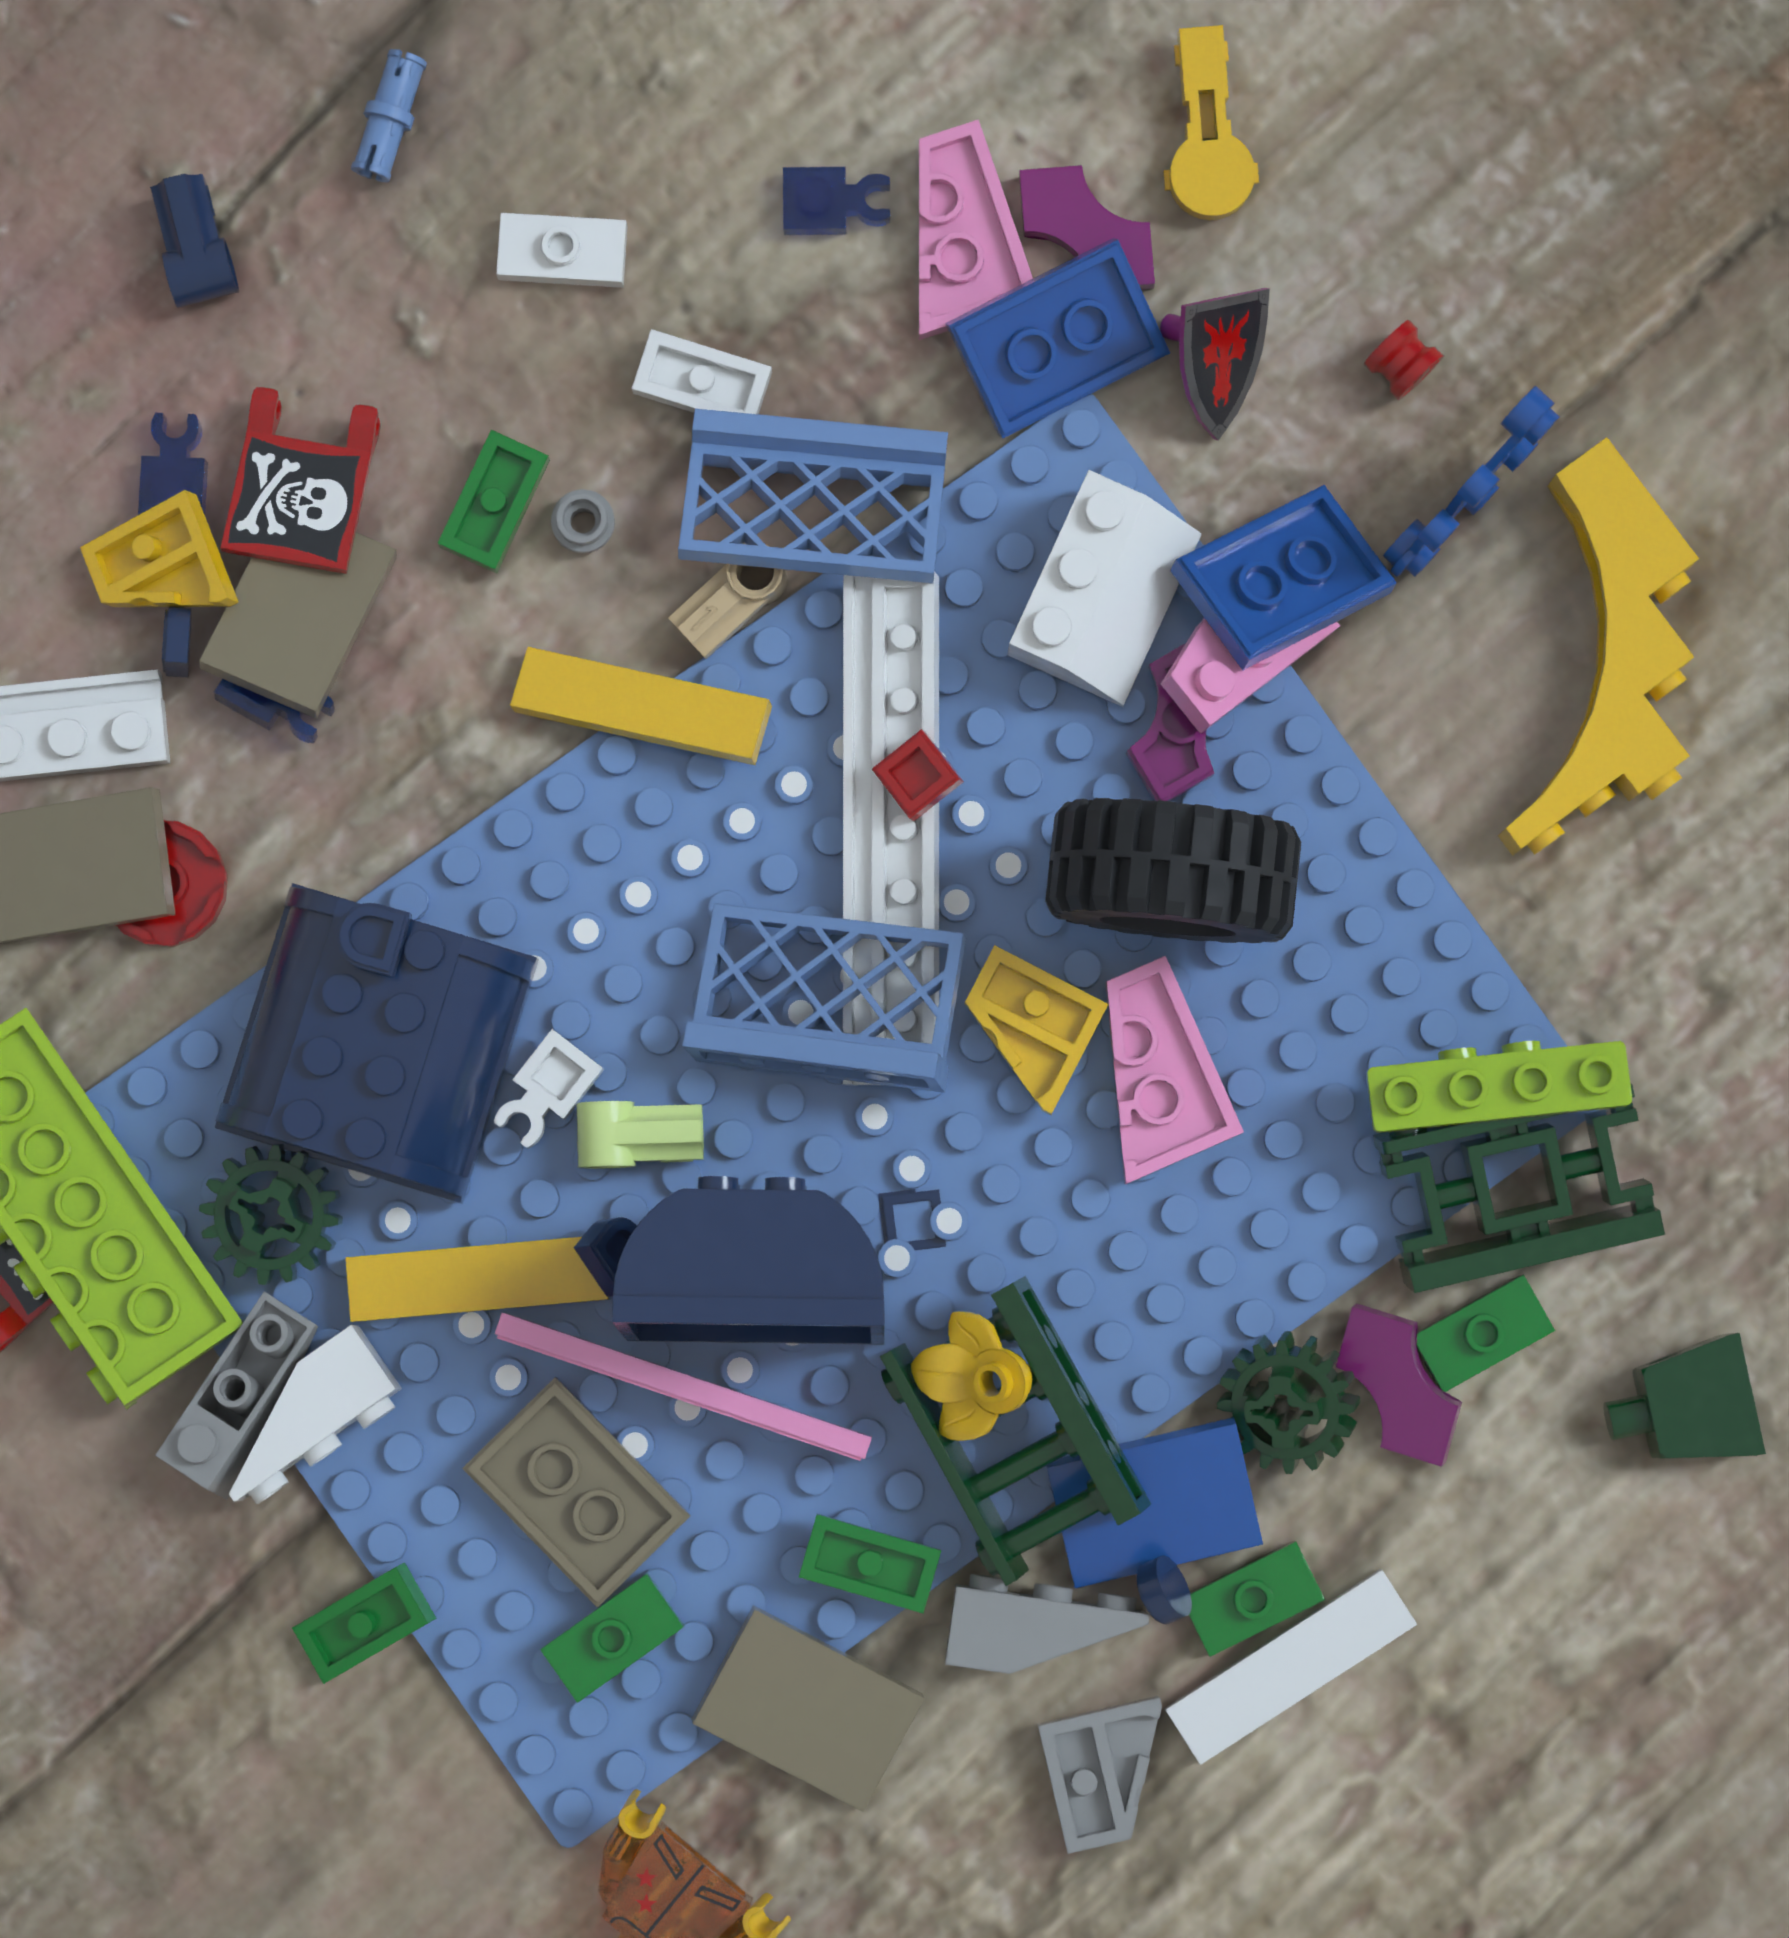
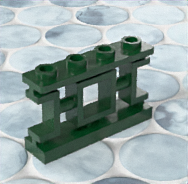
(1528, 1235)

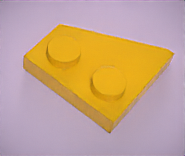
(161, 559)
(1034, 1022)

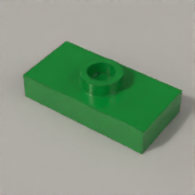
(493, 501)
(1483, 1333)
(870, 1563)
(1253, 1598)
(364, 1623)
(612, 1637)

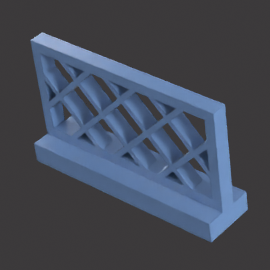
(818, 456)
(816, 1051)

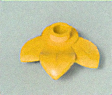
(962, 1377)

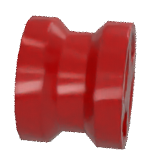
(1403, 359)

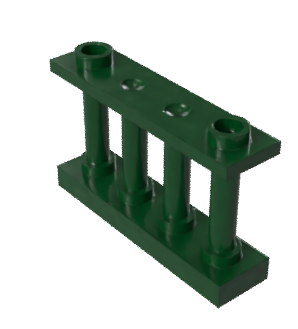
(1078, 1433)

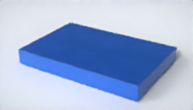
(1058, 338)
(1283, 577)
(1195, 1511)

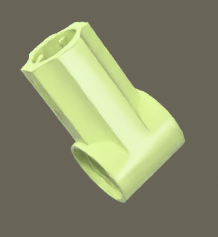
(622, 1134)

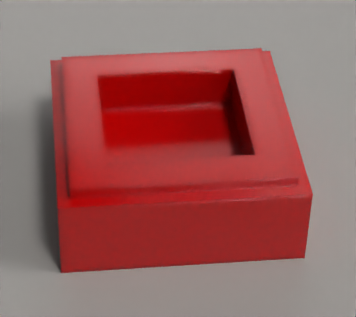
(917, 775)

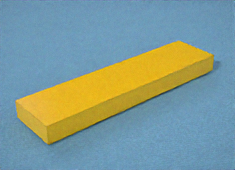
(641, 705)
(468, 1279)

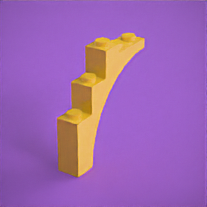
(1629, 557)

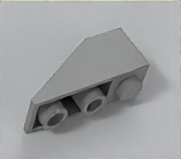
(238, 1396)
(1018, 1630)

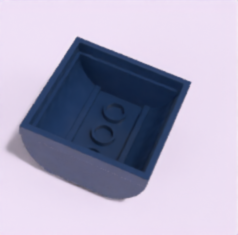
(375, 1064)
(749, 1269)

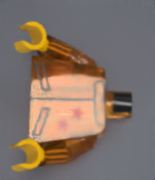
(669, 1889)

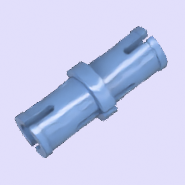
(389, 115)

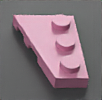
(964, 229)
(1211, 683)
(1163, 1074)

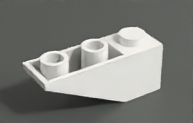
(321, 1398)

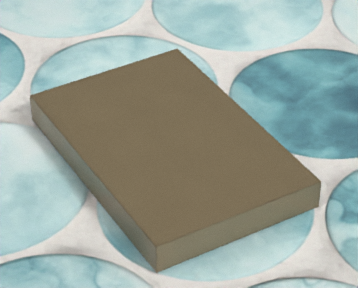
(296, 625)
(83, 865)
(576, 1492)
(808, 1708)

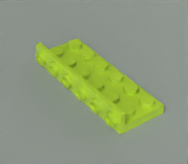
(96, 1229)

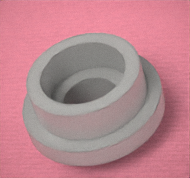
(573, 504)

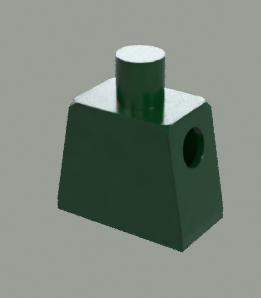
(1692, 1403)

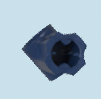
(196, 256)

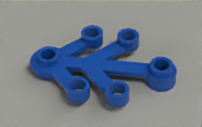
(1527, 425)

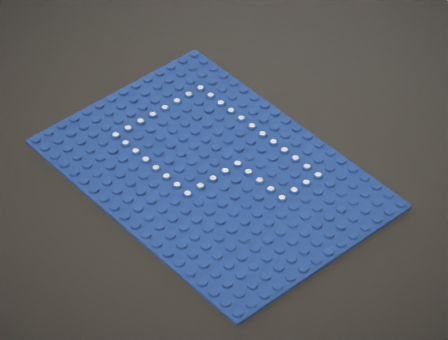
(1149, 1283)

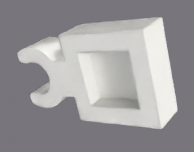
(554, 1080)

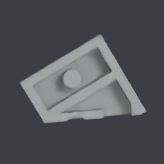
(1099, 1770)

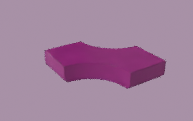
(1064, 211)
(1172, 751)
(1413, 1411)

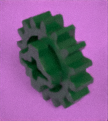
(256, 1238)
(1308, 1384)

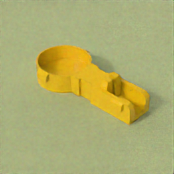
(1216, 174)

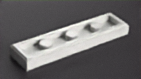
(1290, 1666)

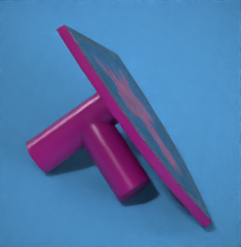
(1219, 353)

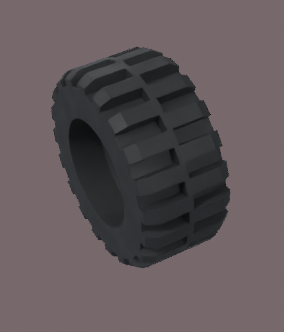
(1173, 870)

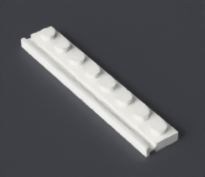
(82, 725)
(887, 856)

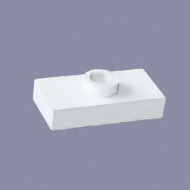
(562, 250)
(699, 376)

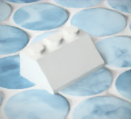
(1103, 589)

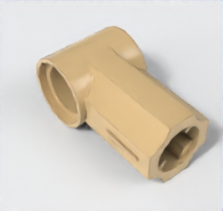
(723, 607)

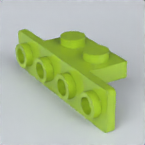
(1498, 1086)

